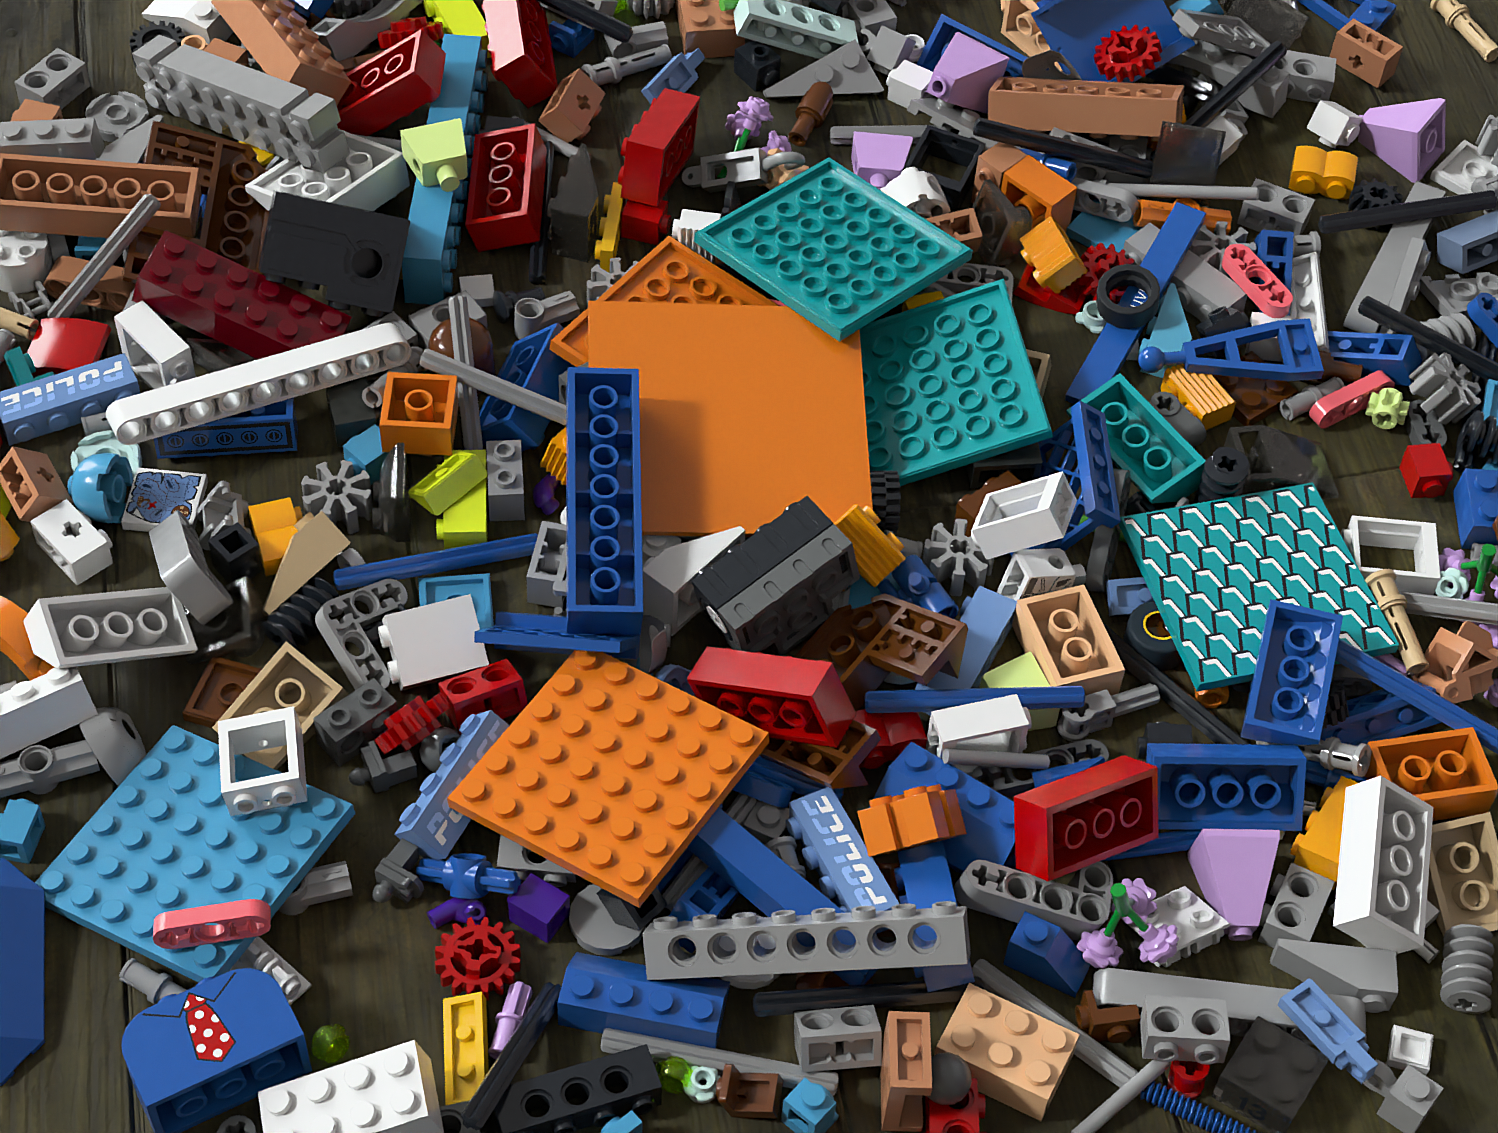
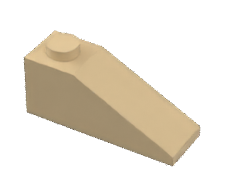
(305, 555)

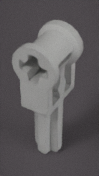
(1101, 709)

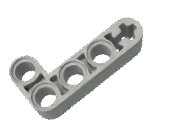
(186, 570)
(988, 887)

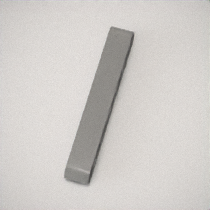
(1389, 261)
(1244, 1001)

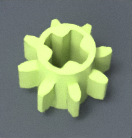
(1387, 408)

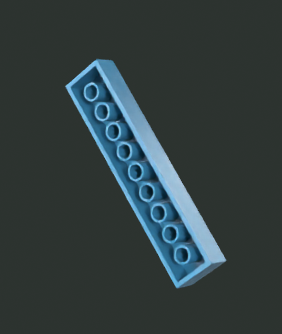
(435, 212)

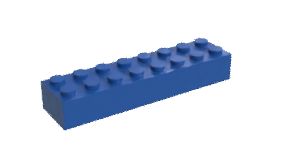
(603, 502)

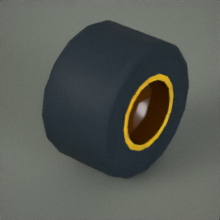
(1150, 637)

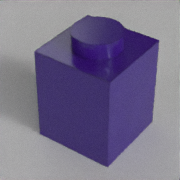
(539, 907)

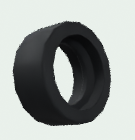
(1128, 276)

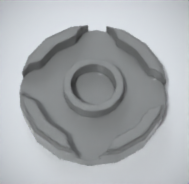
(117, 114)
(595, 927)

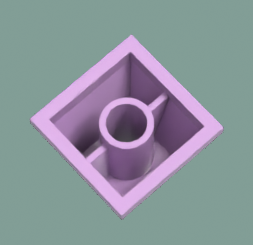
(967, 73)
(1406, 135)
(1235, 874)

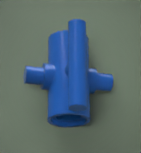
(919, 587)

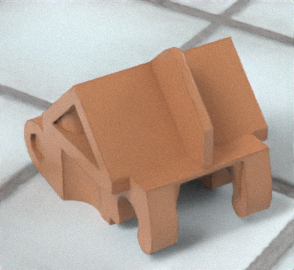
(1460, 663)

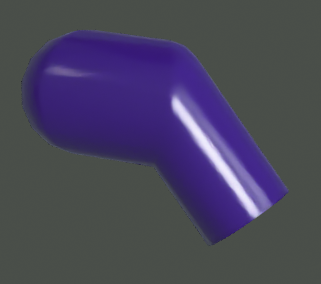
(544, 493)
(458, 910)

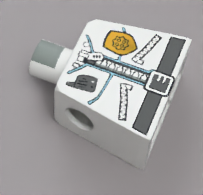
(1039, 572)

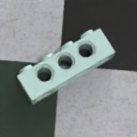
(793, 27)

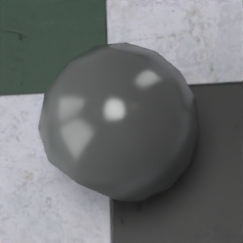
(435, 744)
(949, 1078)

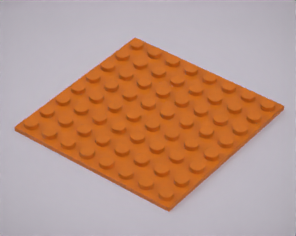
(737, 412)

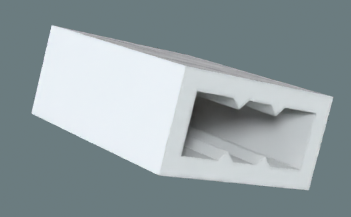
(432, 642)

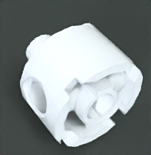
(918, 192)
(23, 260)

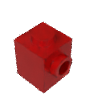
(645, 221)
(1426, 470)

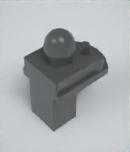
(383, 772)
(394, 874)

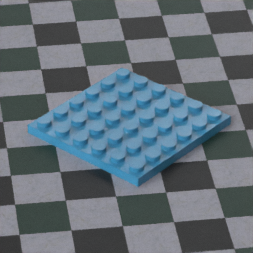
(174, 847)

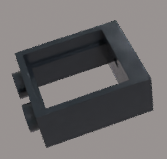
(941, 145)

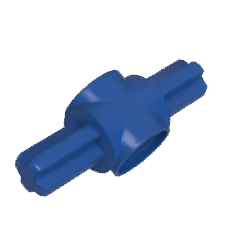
(468, 875)

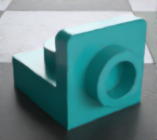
(22, 366)

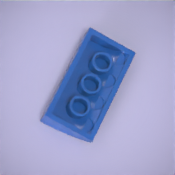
(1292, 675)

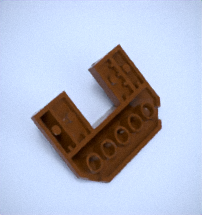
(229, 218)
(864, 650)

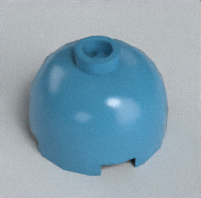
(101, 486)

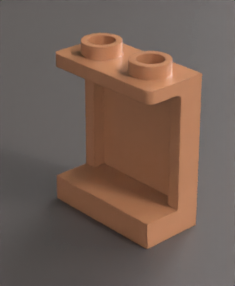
(905, 1070)

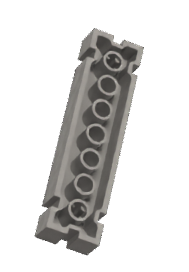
(242, 103)

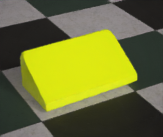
(448, 482)

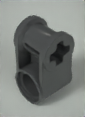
(1179, 418)

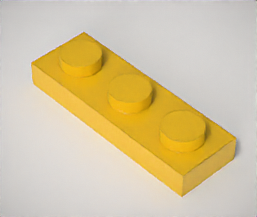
(610, 227)
(464, 1046)

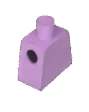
(879, 156)

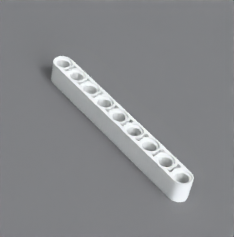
(257, 383)

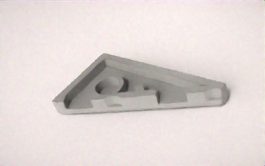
(842, 69)
(1409, 277)

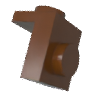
(1106, 1024)
(749, 1093)

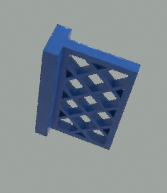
(1092, 472)
(550, 635)

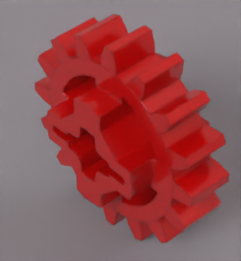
(406, 27)
(1127, 53)
(1105, 261)
(412, 723)
(473, 943)

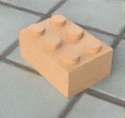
(1069, 640)
(1009, 1050)

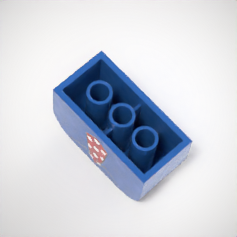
(213, 1048)

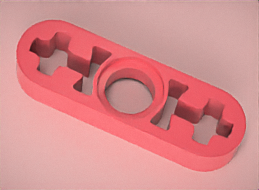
(1273, 303)
(1348, 399)
(234, 921)

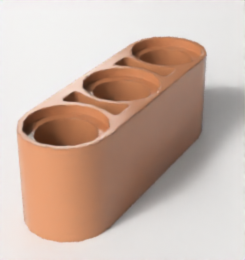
(108, 293)

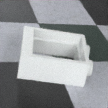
(157, 350)
(1024, 516)
(1401, 535)
(981, 726)
(254, 734)

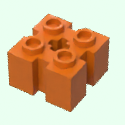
(911, 819)

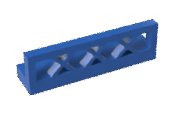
(1378, 717)

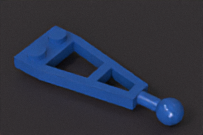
(1370, 12)
(1295, 343)

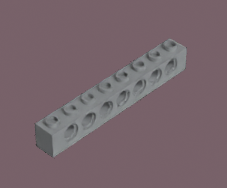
(668, 961)

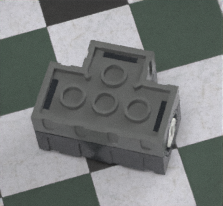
(778, 581)

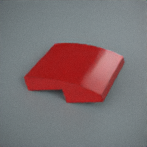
(1067, 301)
(67, 344)

